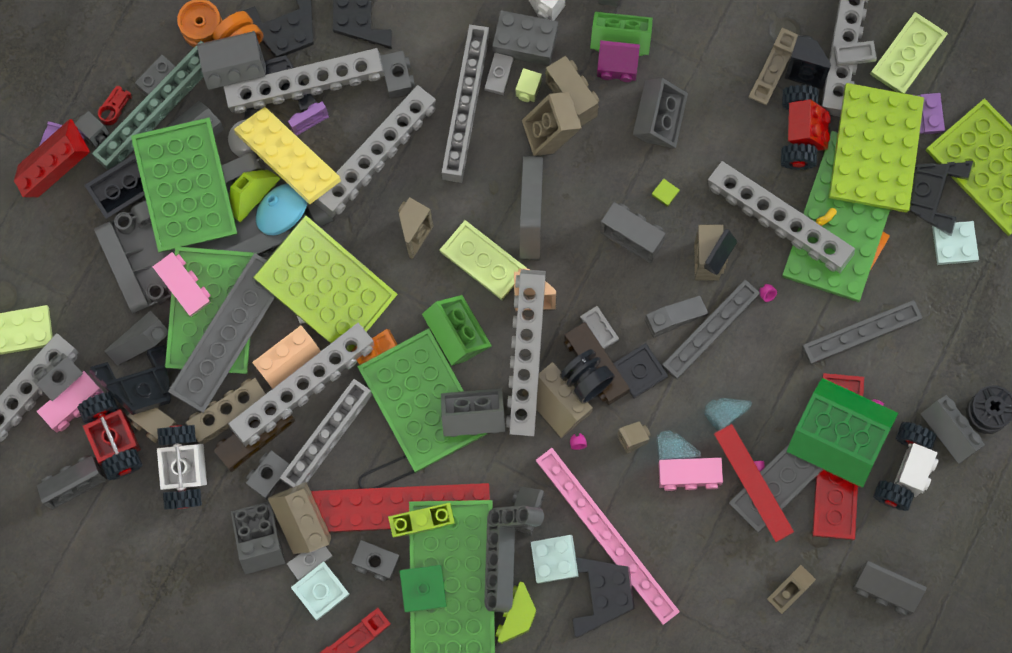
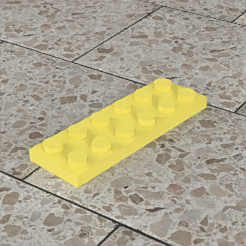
(287, 155)

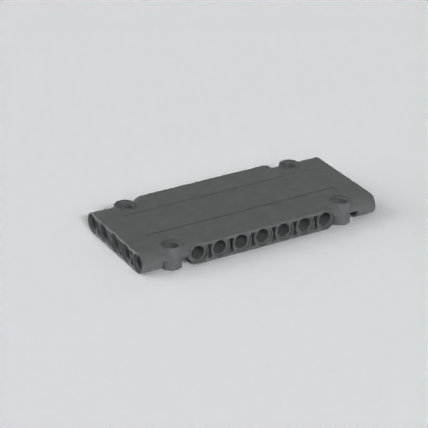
(134, 250)

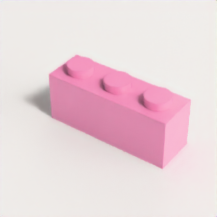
(182, 283)
(64, 408)
(690, 473)

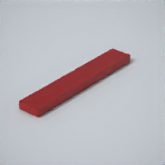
(754, 483)

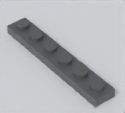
(710, 329)
(862, 332)

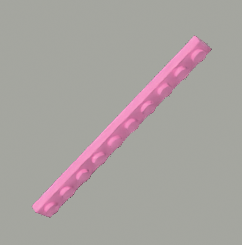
(607, 535)

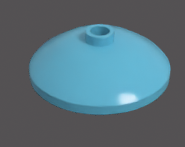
(280, 210)

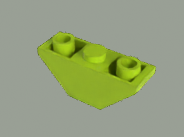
(249, 191)
(421, 520)
(519, 617)

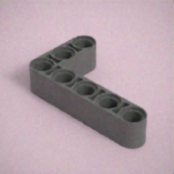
(531, 208)
(500, 552)

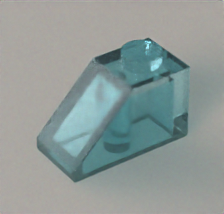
(725, 411)
(673, 446)

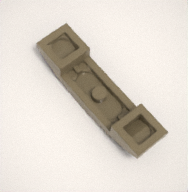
(774, 67)

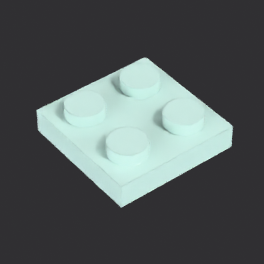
(957, 248)
(554, 559)
(320, 591)

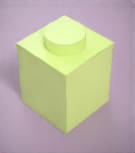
(528, 85)

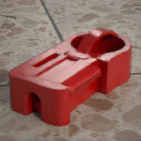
(115, 103)

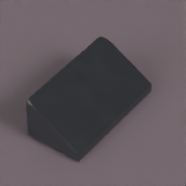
(720, 252)

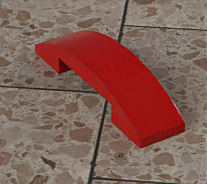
(361, 634)

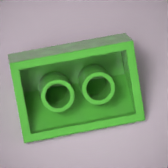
(621, 29)
(456, 329)

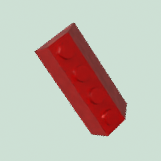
(51, 160)

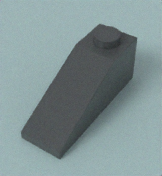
(675, 316)
(137, 339)

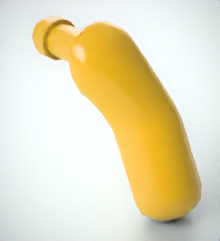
(827, 217)

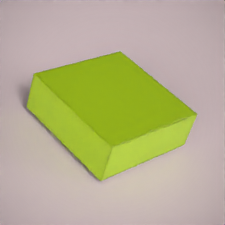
(665, 192)

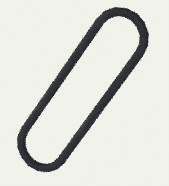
(382, 466)

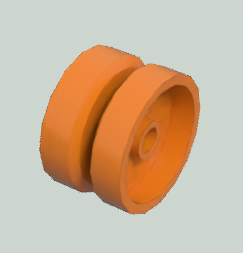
(198, 21)
(235, 25)

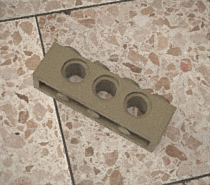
(214, 409)

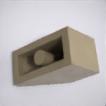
(633, 436)
(791, 589)

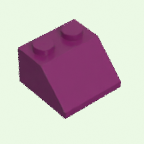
(618, 61)

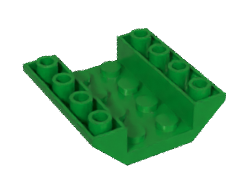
(841, 432)

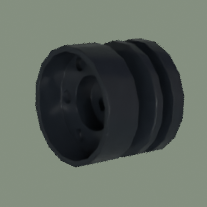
(584, 372)
(979, 412)

